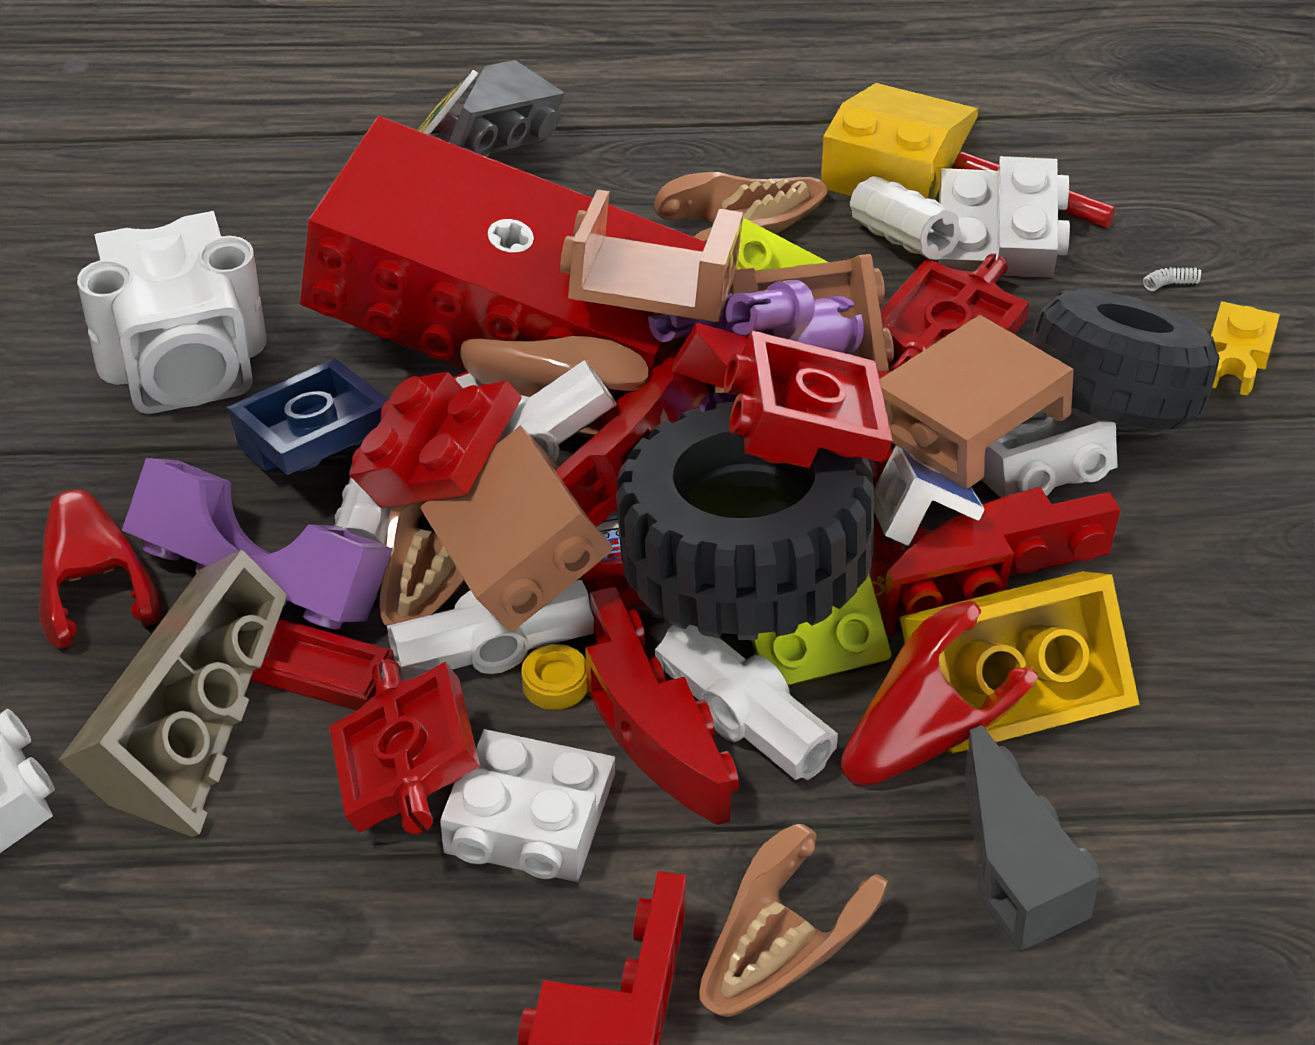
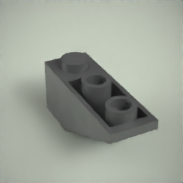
(507, 110)
(1024, 859)

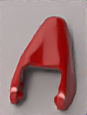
(84, 542)
(919, 710)

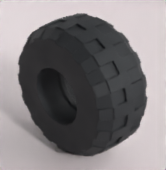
(1129, 357)

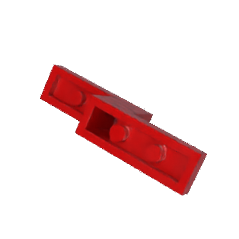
(638, 1011)

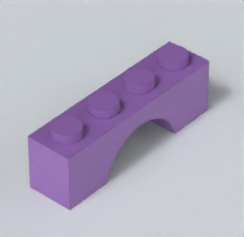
(192, 516)

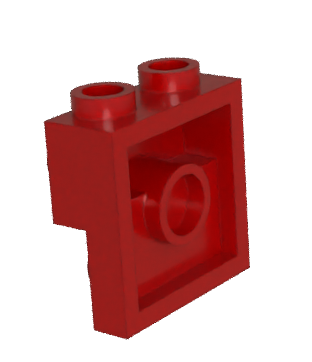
(805, 399)
(432, 439)

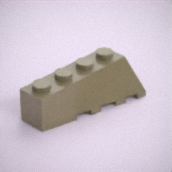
(172, 710)

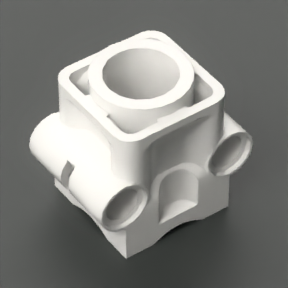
(174, 313)

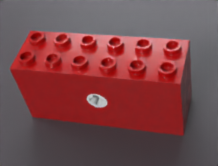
(460, 249)

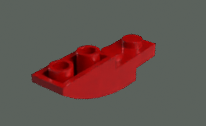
(595, 467)
(1011, 538)
(654, 717)

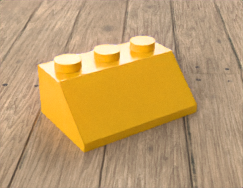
(1059, 627)

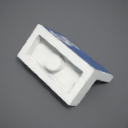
(907, 491)

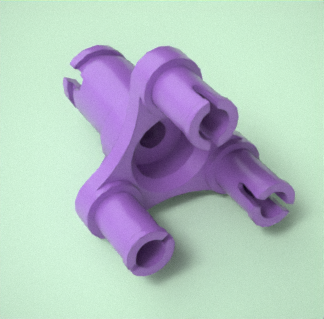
(780, 311)

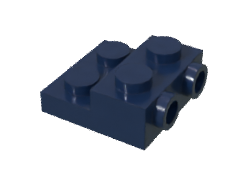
(306, 418)

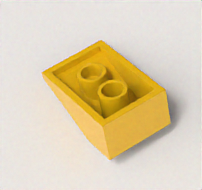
(894, 138)

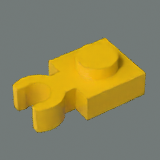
(1243, 342)

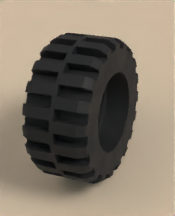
(738, 537)

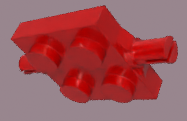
(944, 299)
(403, 747)

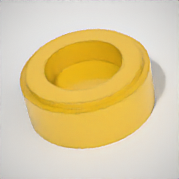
(554, 677)

